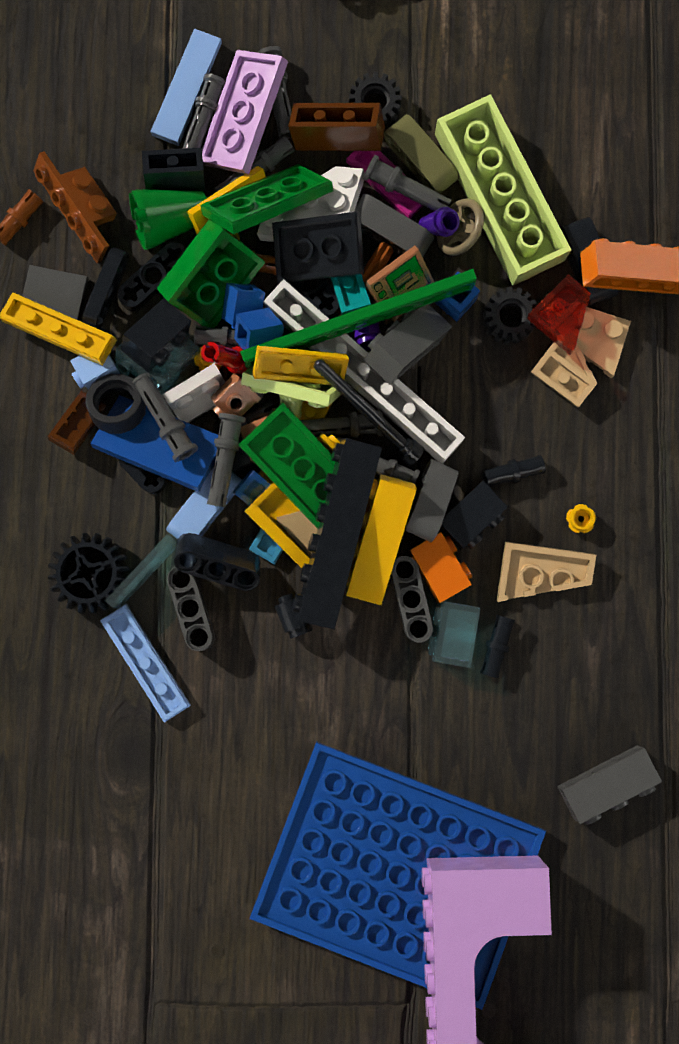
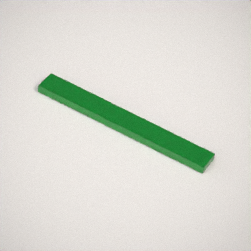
(369, 315)

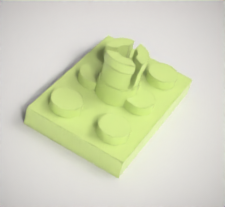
(293, 393)

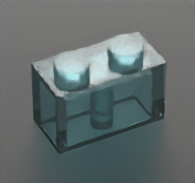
(454, 634)

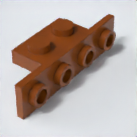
(79, 202)

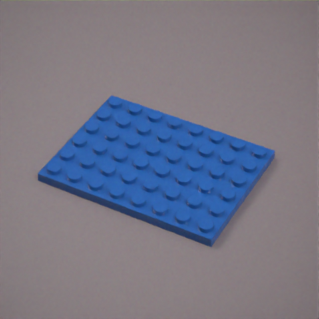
(356, 860)

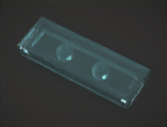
(142, 572)

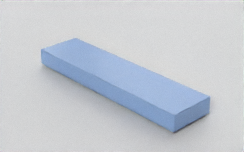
(185, 87)
(145, 663)

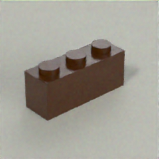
(337, 126)

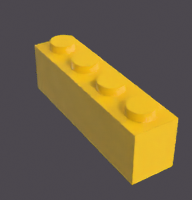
(380, 538)

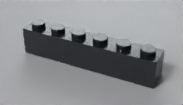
(337, 533)

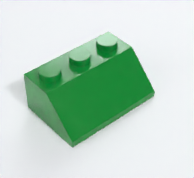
(201, 273)

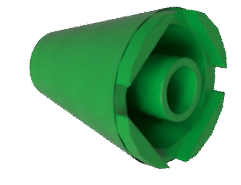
(162, 214)

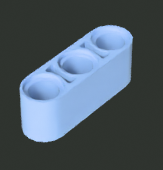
(196, 514)

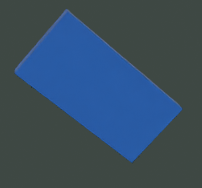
(147, 451)

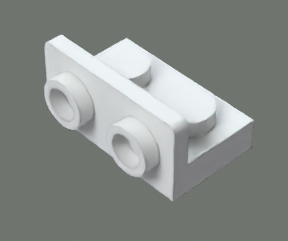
(193, 396)

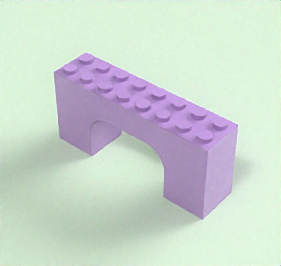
(465, 909)

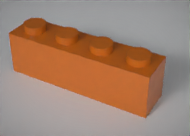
(630, 266)

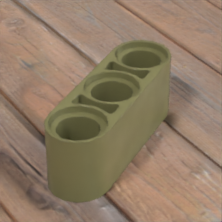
(420, 154)

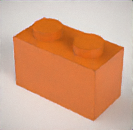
(441, 568)

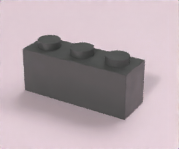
(406, 342)
(610, 785)

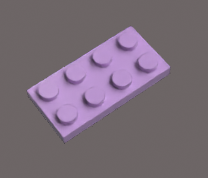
(243, 111)

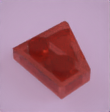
(562, 313)

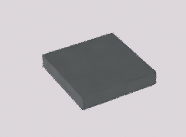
(56, 290)

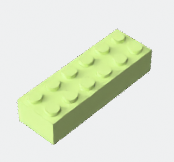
(503, 185)

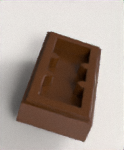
(74, 425)

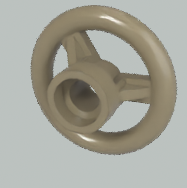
(468, 230)

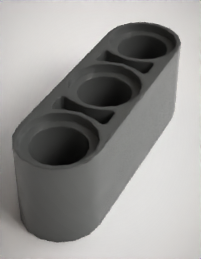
(389, 226)
(431, 500)
(421, 611)
(190, 624)

